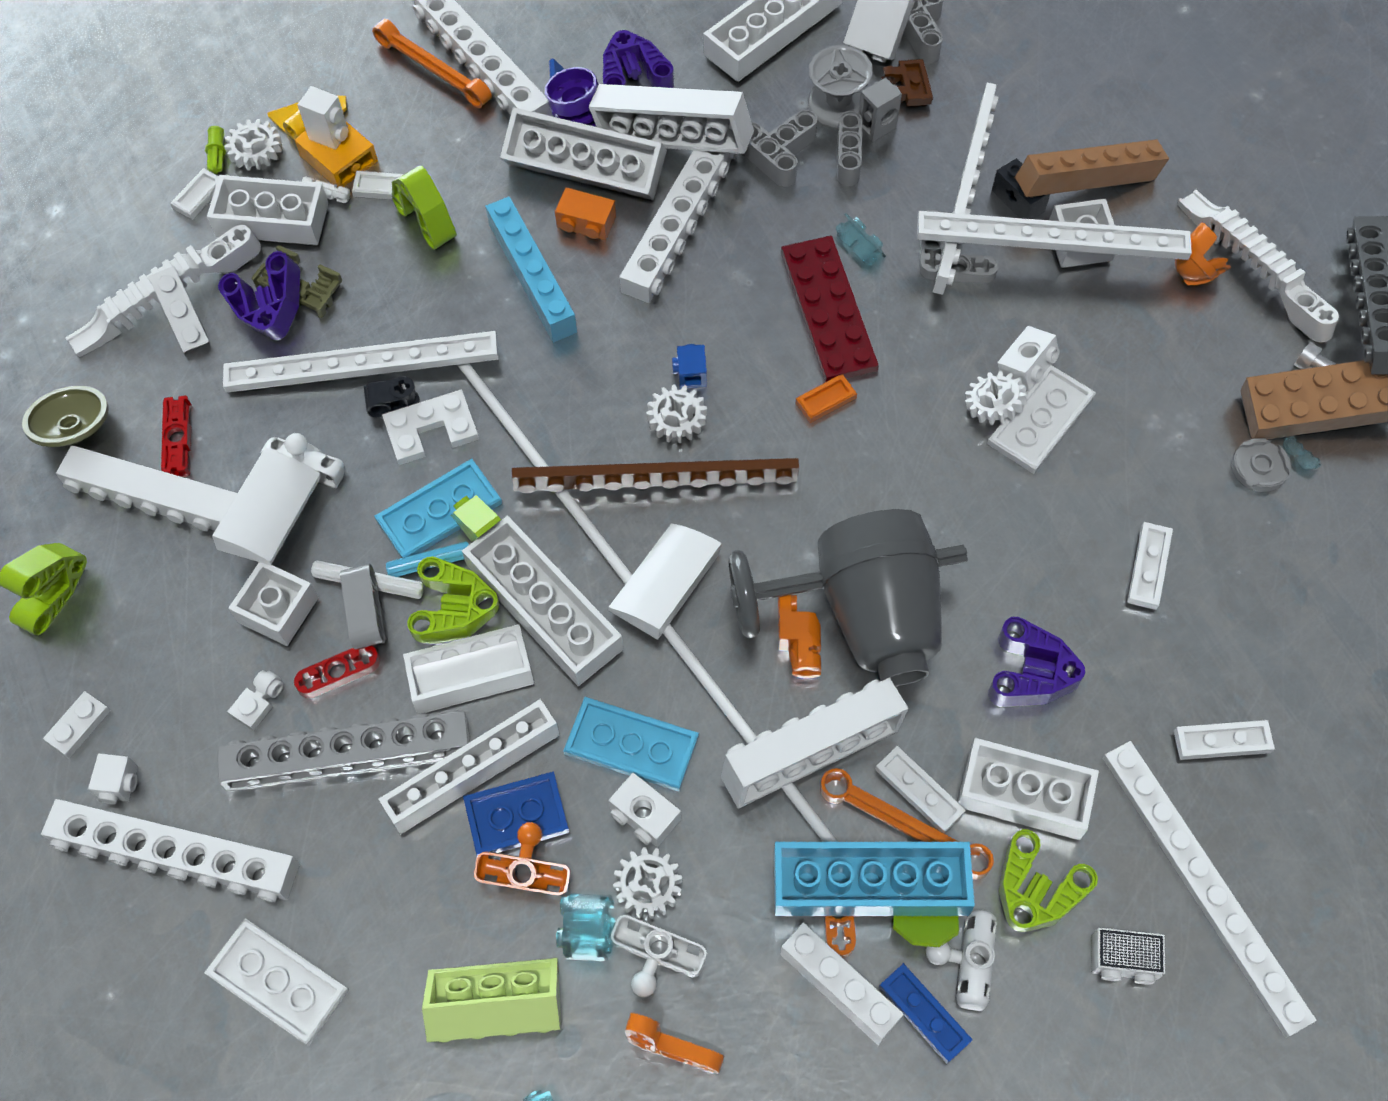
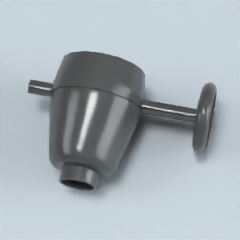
(880, 585)

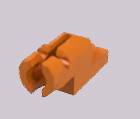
(800, 636)

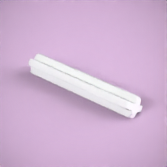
(385, 582)

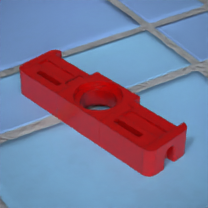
(176, 419)

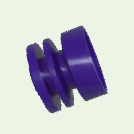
(571, 93)

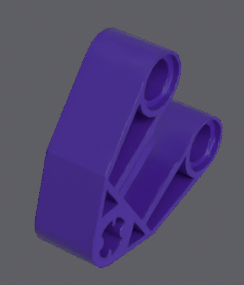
(627, 50)
(274, 305)
(1044, 667)

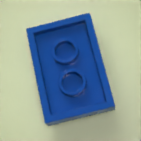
(500, 812)

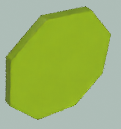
(927, 930)

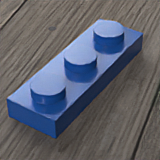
(925, 1013)

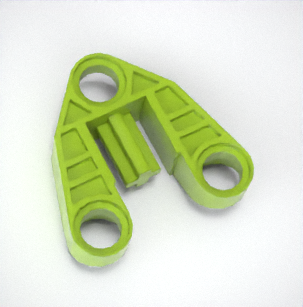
(459, 606)
(1063, 900)

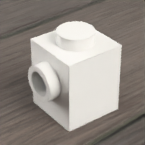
(113, 778)

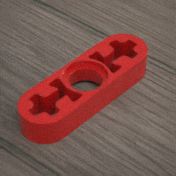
(324, 666)

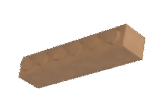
(1091, 167)

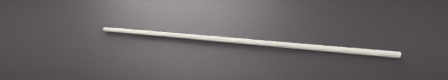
(623, 572)

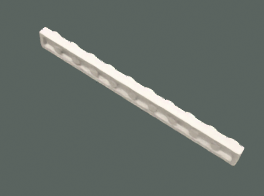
(969, 177)
(1054, 235)
(360, 361)
(1209, 891)

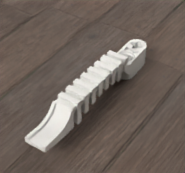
(220, 256)
(1303, 305)

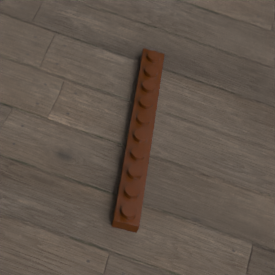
(655, 474)

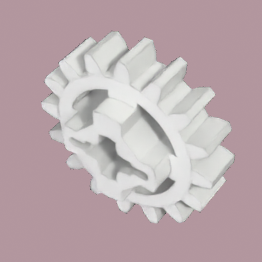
(255, 144)
(1009, 395)
(676, 404)
(636, 888)

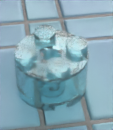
(586, 927)

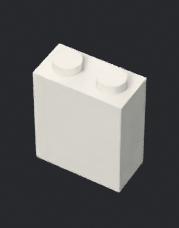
(878, 27)

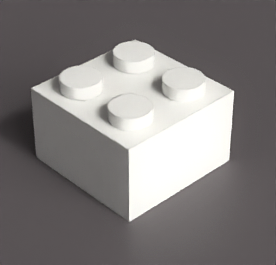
(1082, 212)
(273, 603)

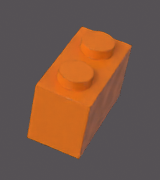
(585, 214)

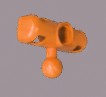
(541, 872)

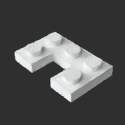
(408, 422)

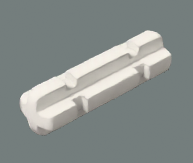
(341, 193)

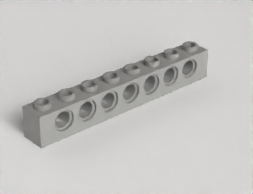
(233, 757)

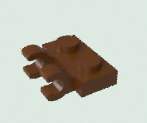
(914, 81)

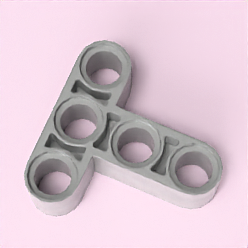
(923, 31)
(776, 150)

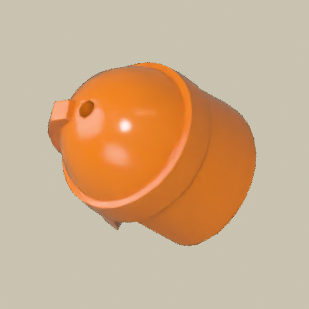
(1197, 268)

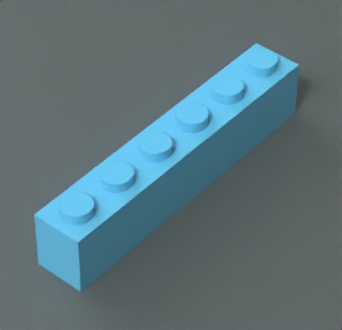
(531, 269)

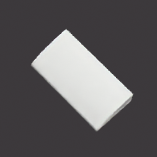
(266, 507)
(665, 579)
(467, 669)

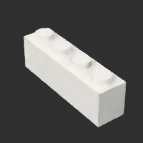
(841, 983)

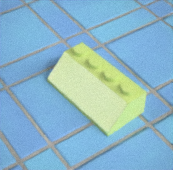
(492, 1000)

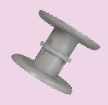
(838, 79)

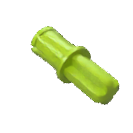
(215, 149)

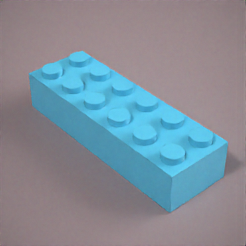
(873, 879)

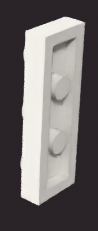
(178, 309)
(1150, 566)
(1224, 739)
(920, 790)

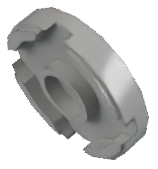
(1261, 465)

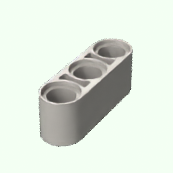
(849, 148)
(362, 606)

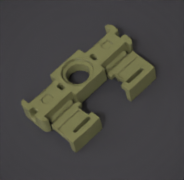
(318, 295)

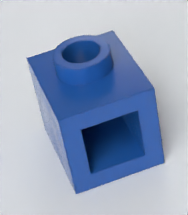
(690, 366)

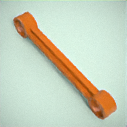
(474, 90)
(894, 816)

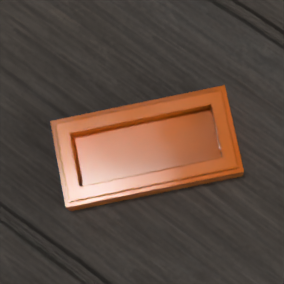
(826, 398)

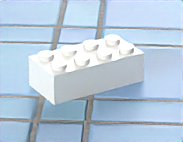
(269, 208)
(1028, 789)

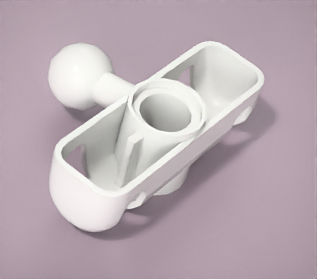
(298, 448)
(975, 940)
(674, 957)

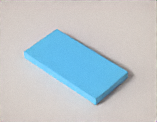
(426, 514)
(631, 743)

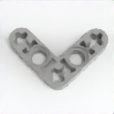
(967, 261)

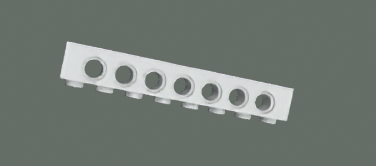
(481, 55)
(673, 223)
(69, 817)

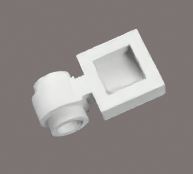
(253, 707)

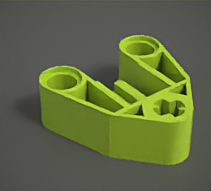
(418, 193)
(45, 582)

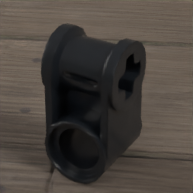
(389, 396)

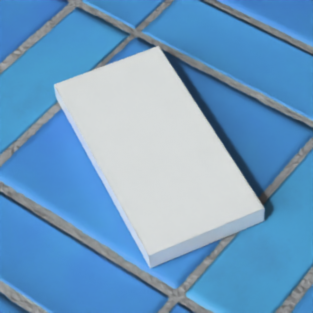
(1047, 417)
(276, 981)

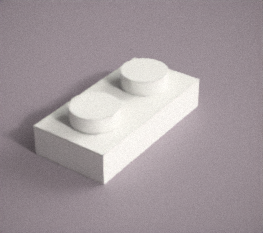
(76, 724)

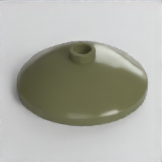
(65, 416)

